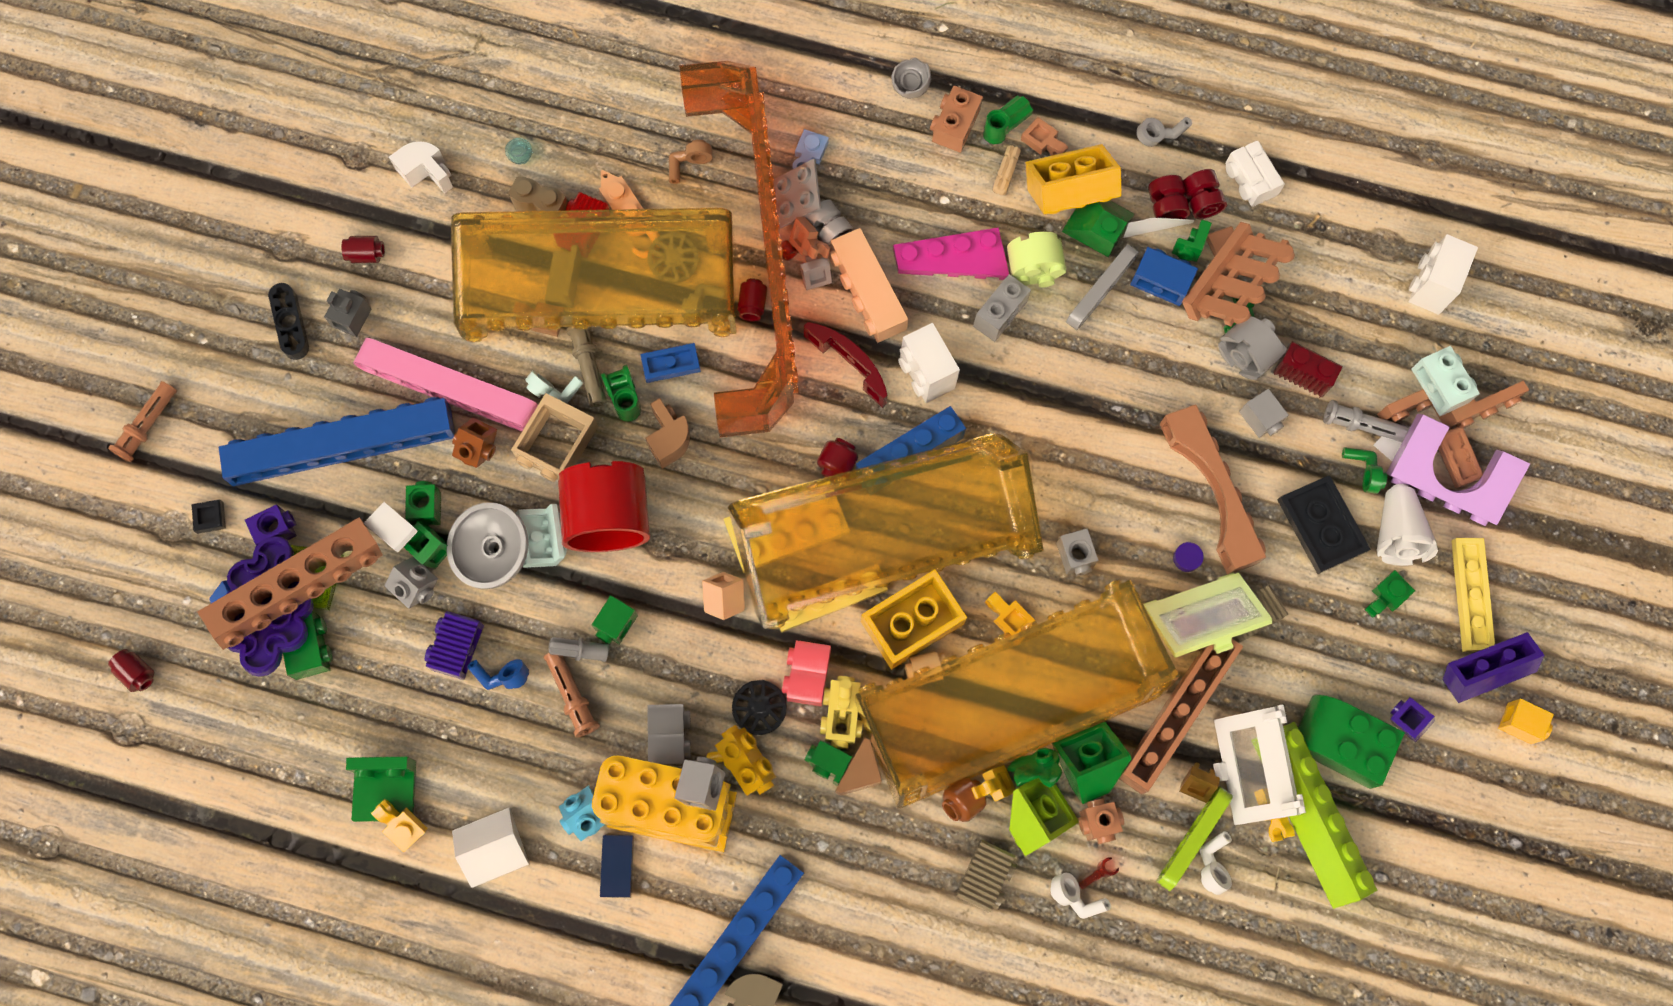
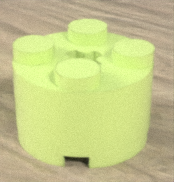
(1037, 259)

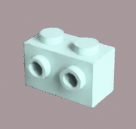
(1445, 380)

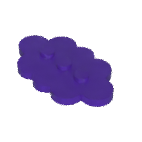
(263, 649)

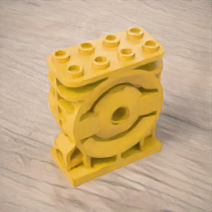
(640, 800)

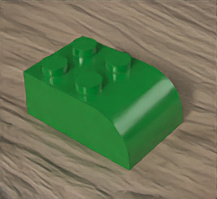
(1349, 740)

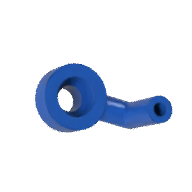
(510, 676)

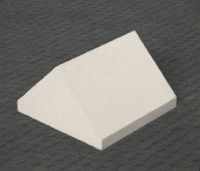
(489, 848)

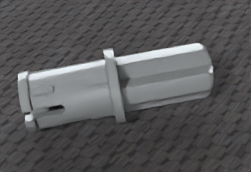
(578, 649)

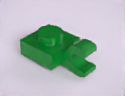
(1390, 593)

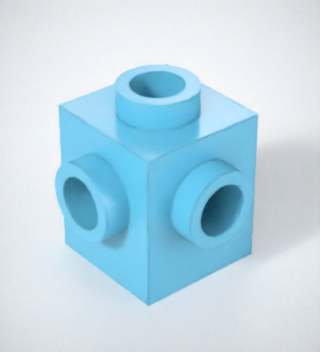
(579, 815)

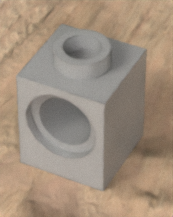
(1077, 540)
(700, 783)

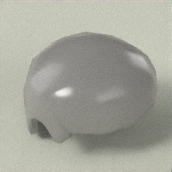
(911, 78)

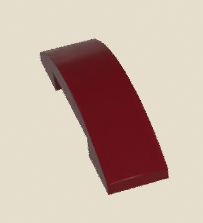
(824, 338)

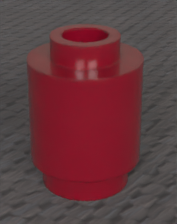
(362, 249)
(752, 299)
(131, 670)

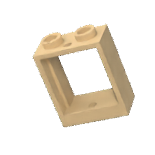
(552, 406)

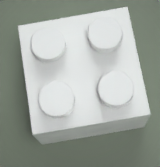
(1442, 274)
(928, 363)

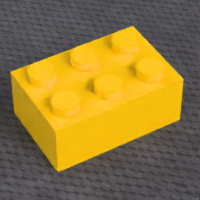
(1073, 179)
(913, 619)

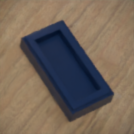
(616, 866)

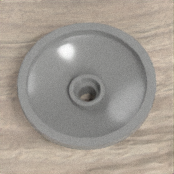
(473, 544)

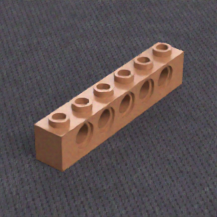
(275, 582)

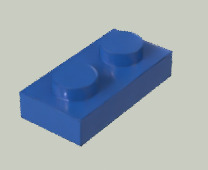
(670, 363)

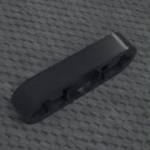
(296, 329)

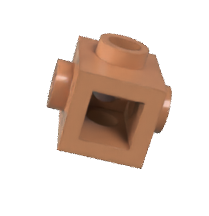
(1090, 823)

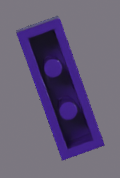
(1493, 667)

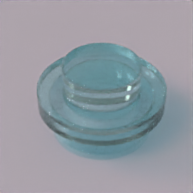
(518, 151)

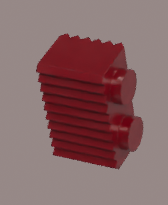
(1308, 369)

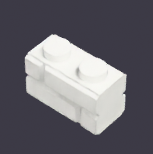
(1254, 174)

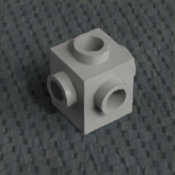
(411, 582)

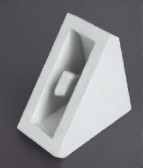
(390, 527)

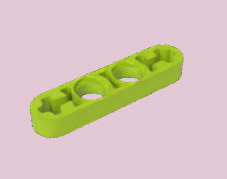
(1194, 839)

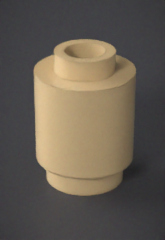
(917, 662)

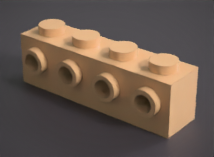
(868, 285)

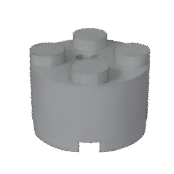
(1252, 347)

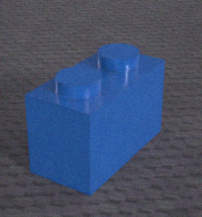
(1164, 276)

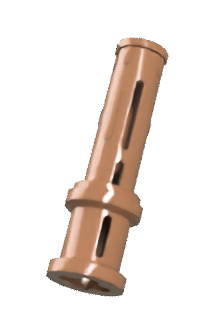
(137, 436)
(576, 705)

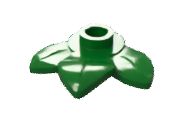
(1041, 765)

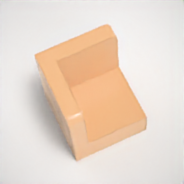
(723, 595)

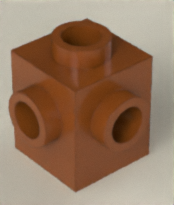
(474, 442)

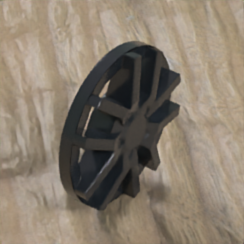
(759, 707)

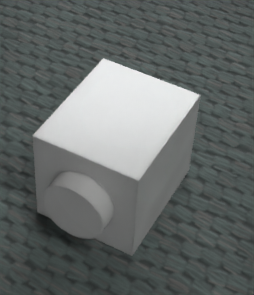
(1264, 414)

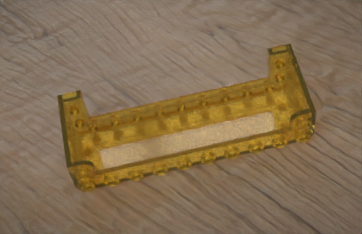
(593, 270)
(885, 524)
(1015, 694)

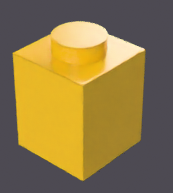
(1526, 721)

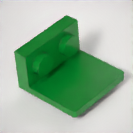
(379, 780)

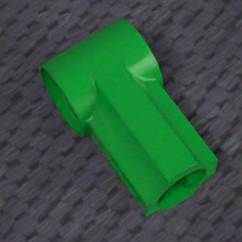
(1006, 119)

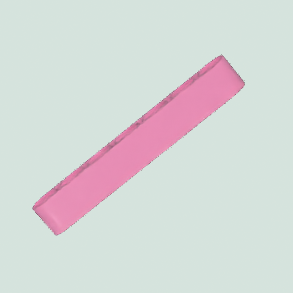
(445, 383)

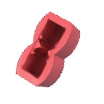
(807, 673)

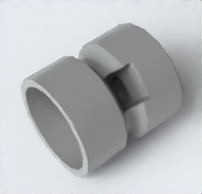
(829, 223)

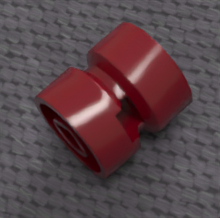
(1204, 194)
(1168, 197)

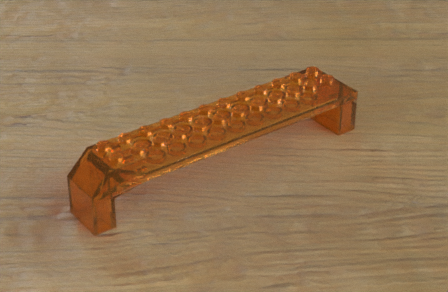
(734, 91)

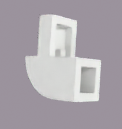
(421, 160)

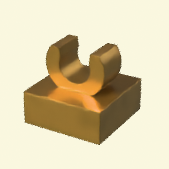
(1199, 783)

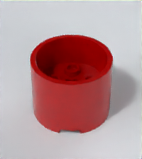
(603, 507)

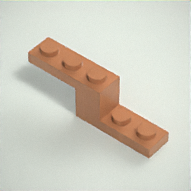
(1461, 416)

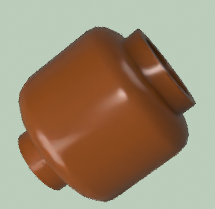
(960, 801)

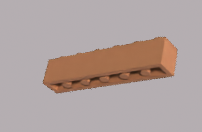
(1177, 716)

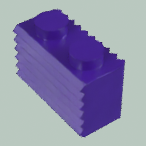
(453, 645)

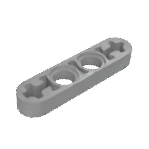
(1102, 287)

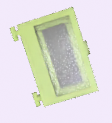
(1208, 615)

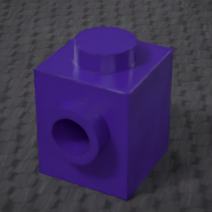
(1411, 718)

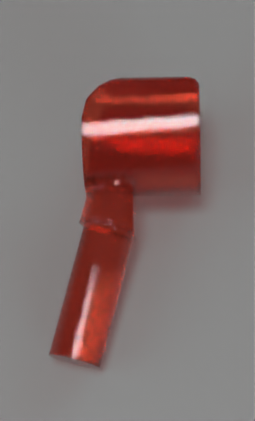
(789, 251)
(1097, 874)

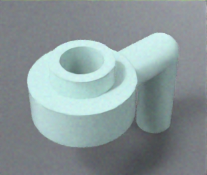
(539, 386)

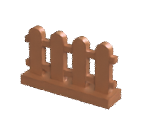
(1222, 275)

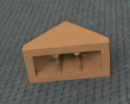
(861, 772)

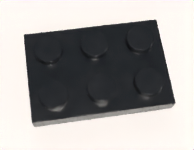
(1323, 524)

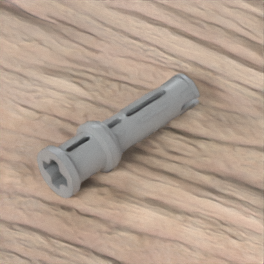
(1355, 419)

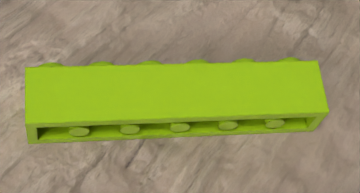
(1324, 830)

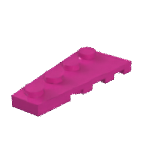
(964, 254)

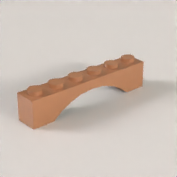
(1189, 436)

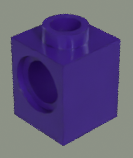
(260, 523)

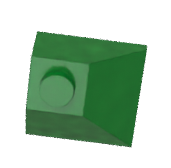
(1099, 225)
(1092, 761)

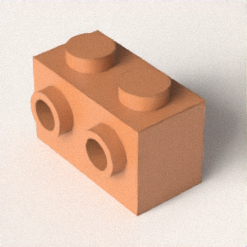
(956, 119)

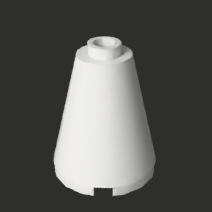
(1404, 529)

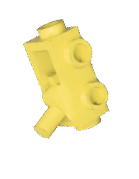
(841, 710)

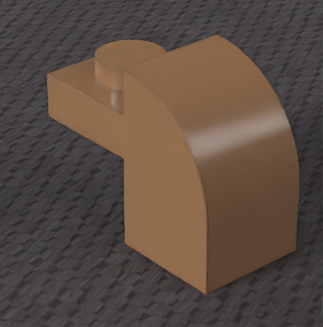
(672, 439)

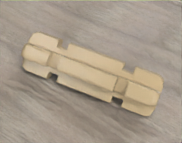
(1006, 170)

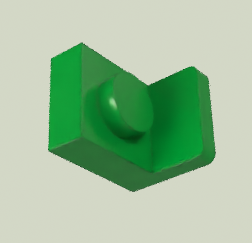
(1192, 248)

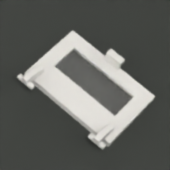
(1257, 766)

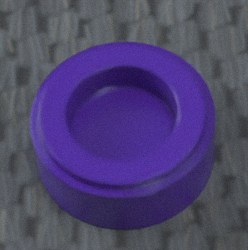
(1188, 557)

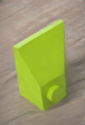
(1039, 815)

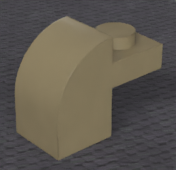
(754, 990)

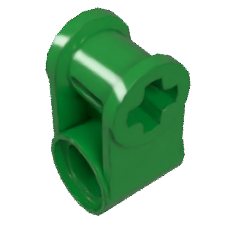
(621, 390)

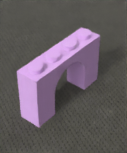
(1484, 500)

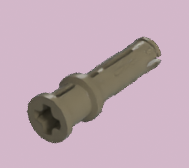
(585, 352)

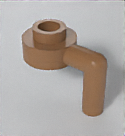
(695, 152)

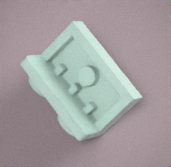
(544, 536)

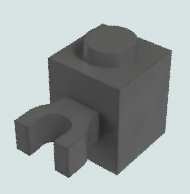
(347, 311)

